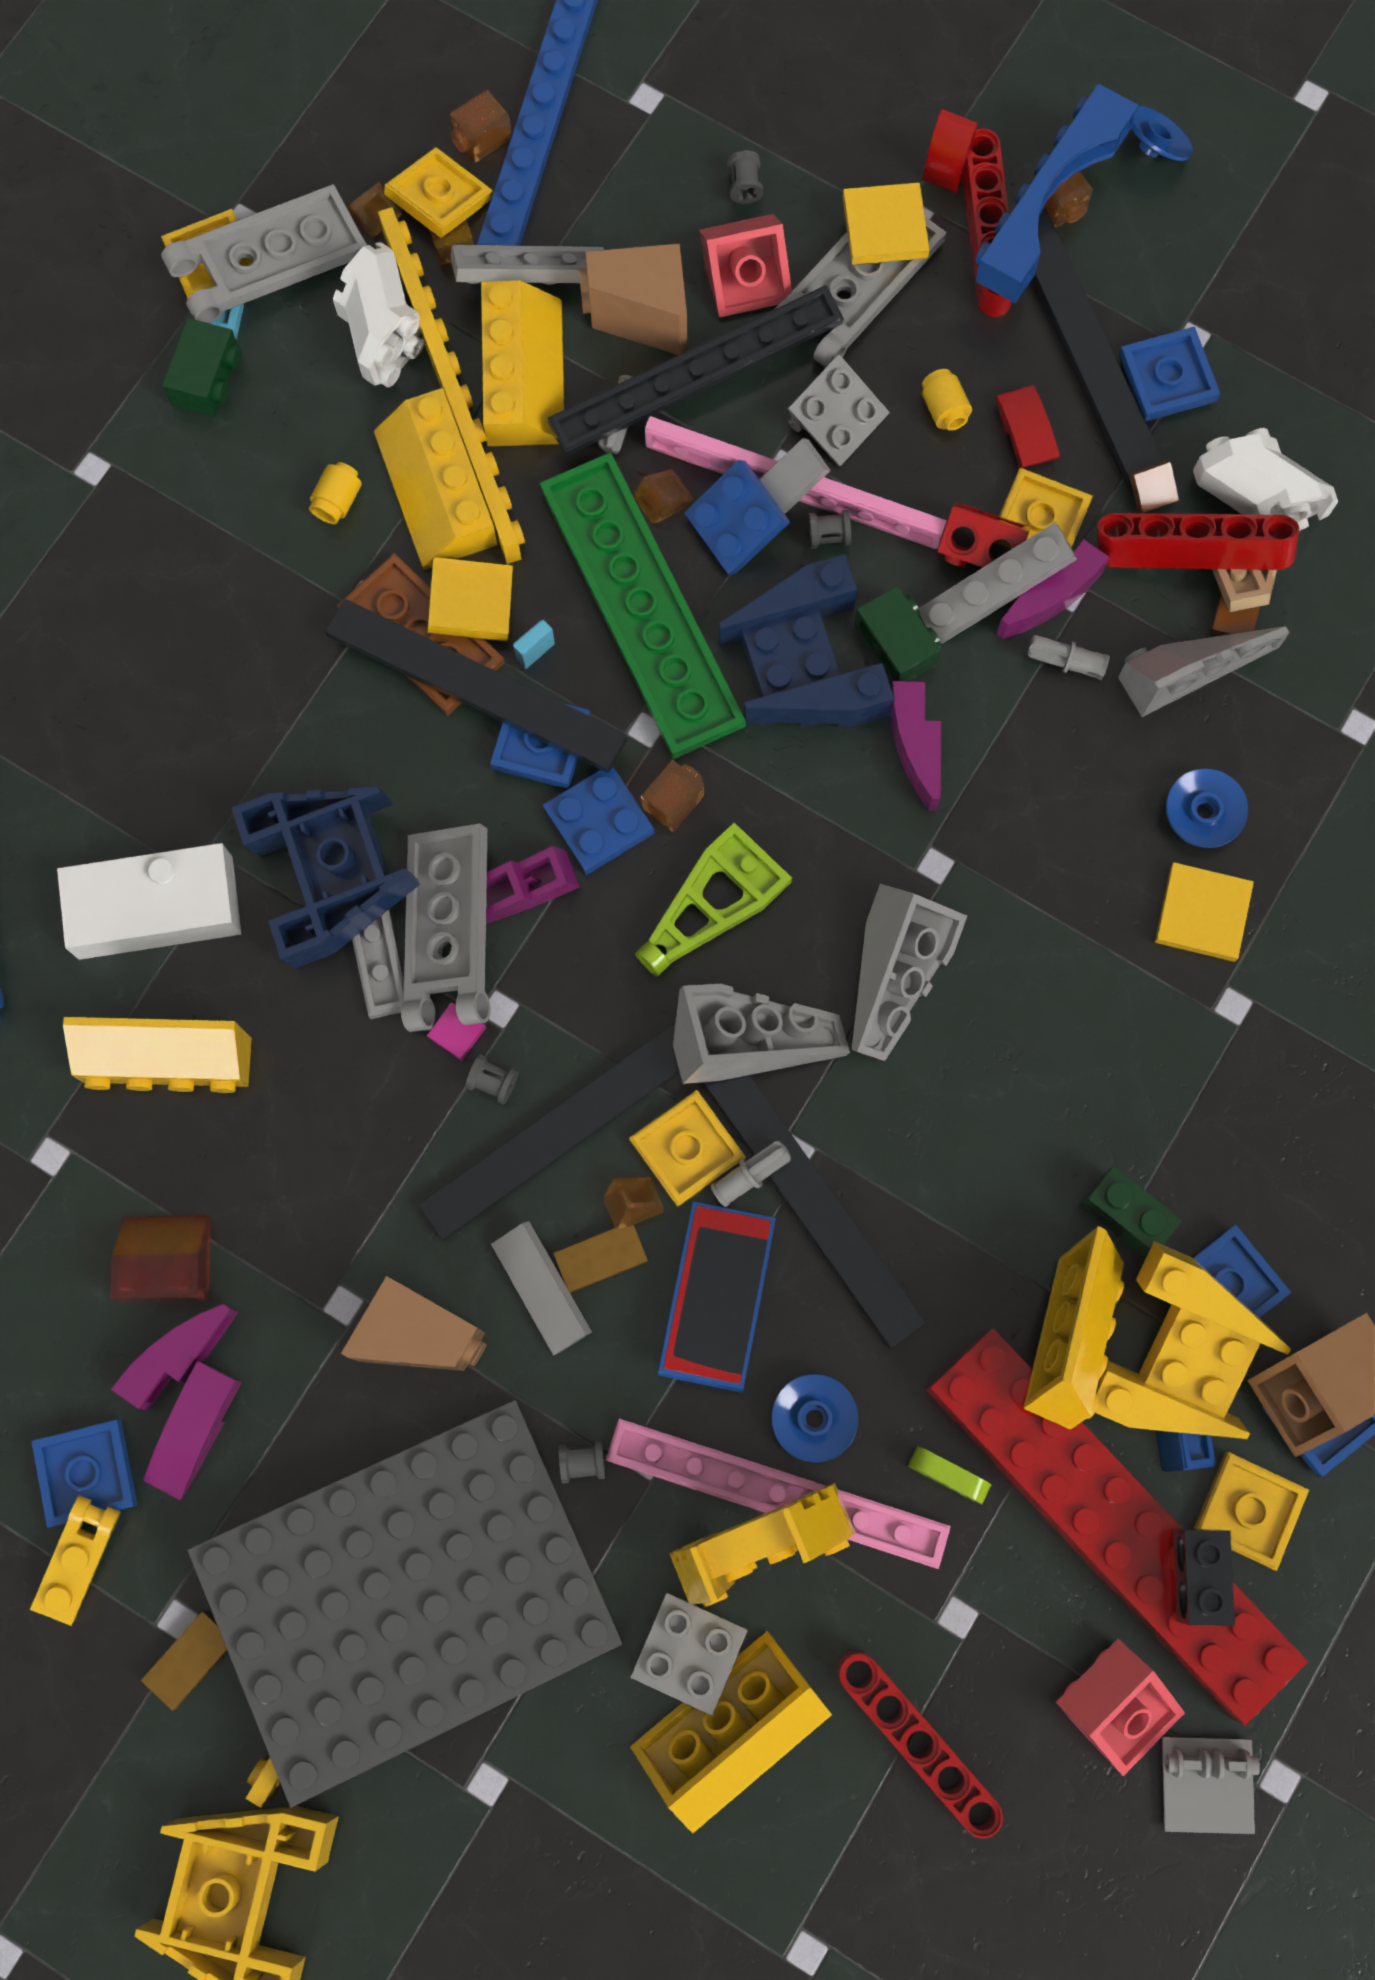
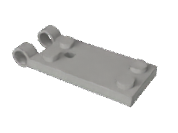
(283, 243)
(870, 289)
(445, 911)

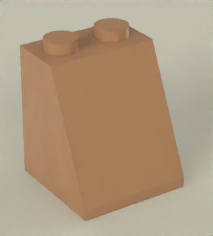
(637, 295)
(413, 1332)
(1322, 1387)

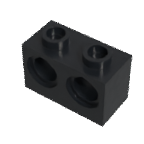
(1203, 1577)

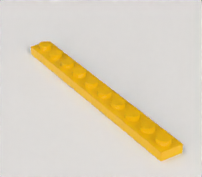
(459, 398)

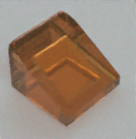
(366, 209)
(458, 236)
(662, 495)
(632, 1201)

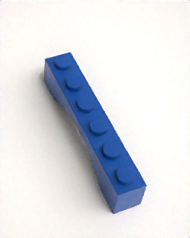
(1093, 136)

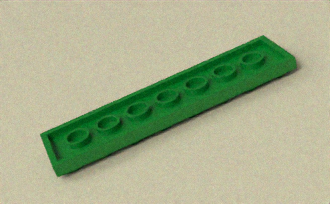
(642, 605)

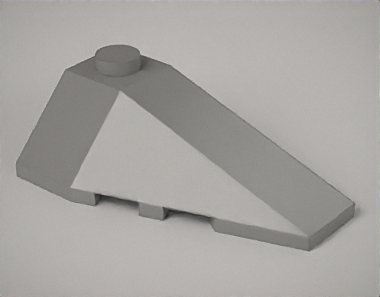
(1182, 667)
(900, 954)
(741, 1035)

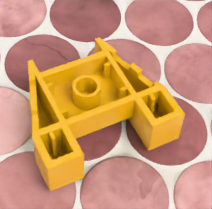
(1194, 1358)
(807, 1525)
(226, 1889)

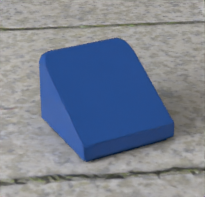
(1185, 1451)

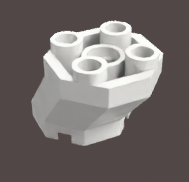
(379, 319)
(1260, 480)

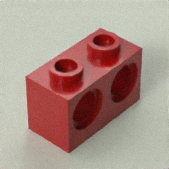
(986, 528)

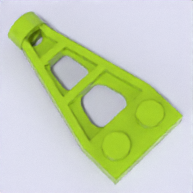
(746, 866)

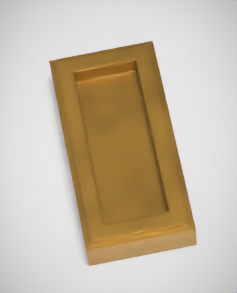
(600, 1258)
(186, 1661)

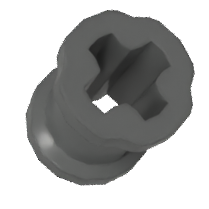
(745, 179)
(829, 529)
(491, 1079)
(581, 1461)

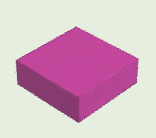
(453, 1035)

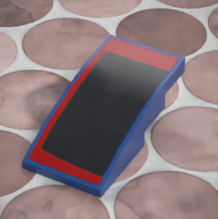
(717, 1297)

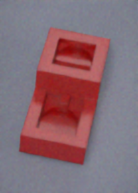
(949, 151)
(1028, 427)

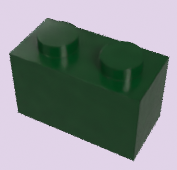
(202, 367)
(898, 635)
(1130, 1211)

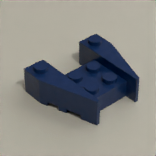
(794, 656)
(334, 863)

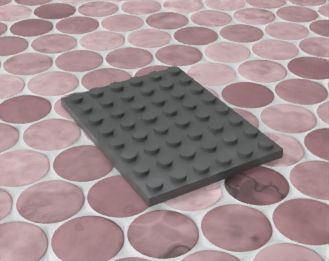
(403, 1601)

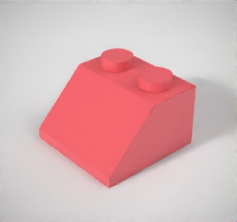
(746, 264)
(1120, 1706)

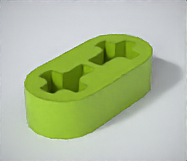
(949, 1475)

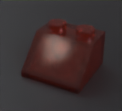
(161, 1259)

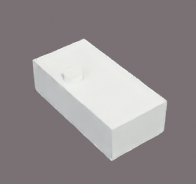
(149, 901)

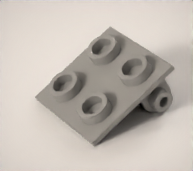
(837, 410)
(689, 1653)
(1208, 1785)

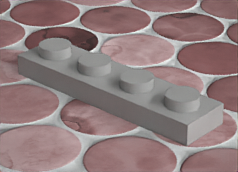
(523, 263)
(998, 583)

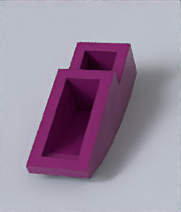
(1055, 592)
(917, 741)
(528, 883)
(173, 1356)
(191, 1429)

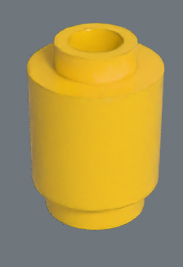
(946, 399)
(334, 492)

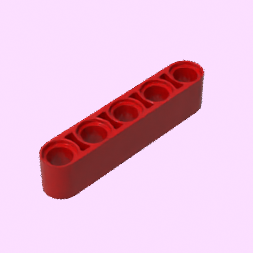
(985, 206)
(1198, 541)
(934, 1759)

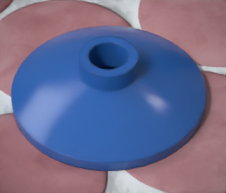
(1160, 135)
(1214, 792)
(837, 1412)

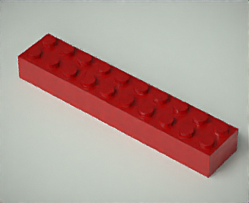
(1110, 1526)

